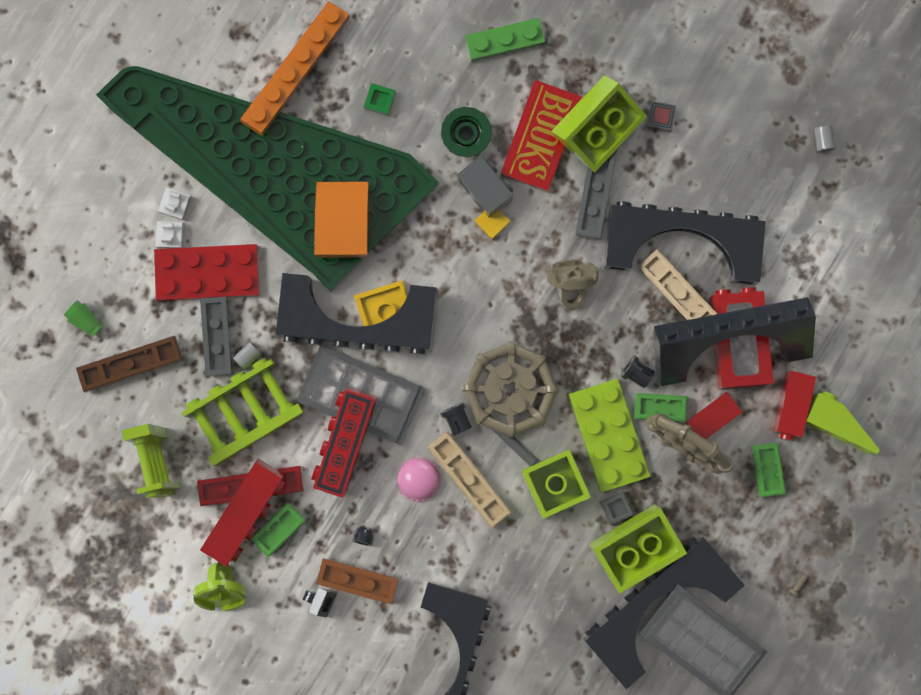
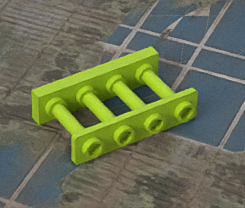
(265, 424)
(148, 444)

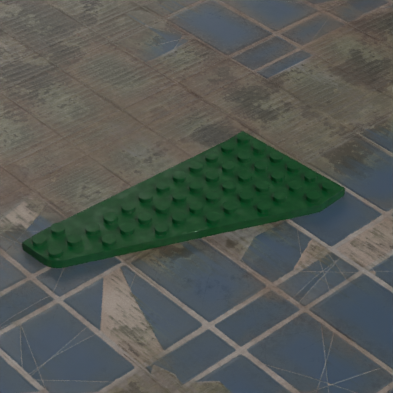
(271, 175)

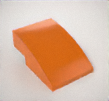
(341, 220)

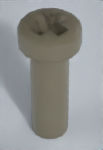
(794, 592)

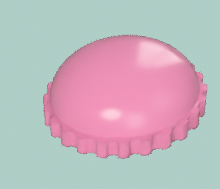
(419, 479)

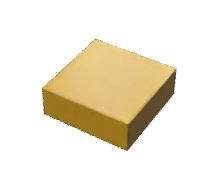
(493, 225)

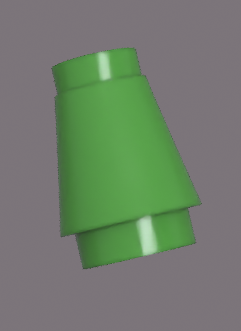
(82, 318)

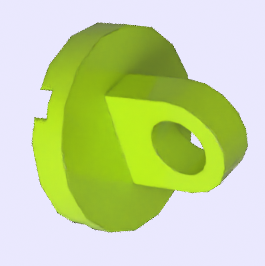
(219, 591)

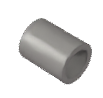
(824, 139)
(247, 356)

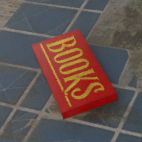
(535, 148)

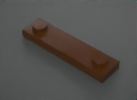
(129, 364)

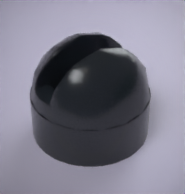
(363, 536)

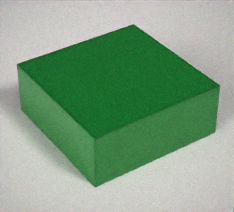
(379, 99)

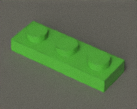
(505, 39)

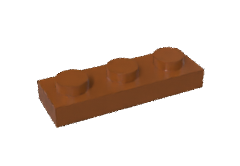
(357, 581)

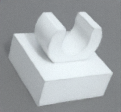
(174, 203)
(169, 234)

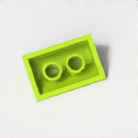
(599, 123)
(637, 548)

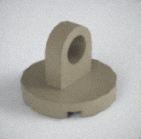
(571, 276)

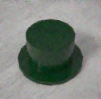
(466, 132)

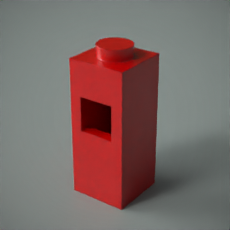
(794, 405)

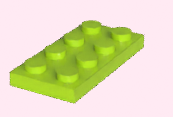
(609, 435)

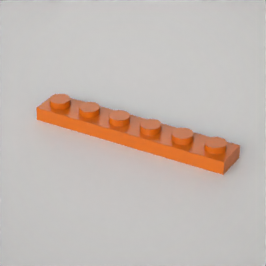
(295, 68)

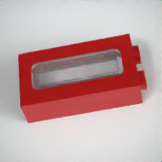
(745, 358)

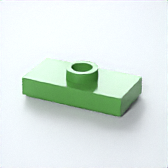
(651, 404)
(768, 469)
(278, 529)

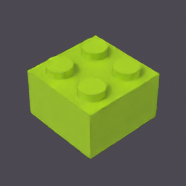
(555, 484)

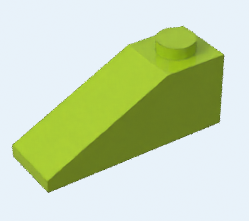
(836, 421)

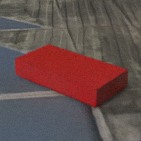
(714, 416)

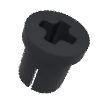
(637, 372)
(456, 418)

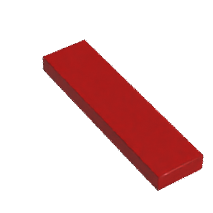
(223, 489)

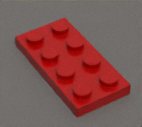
(206, 272)

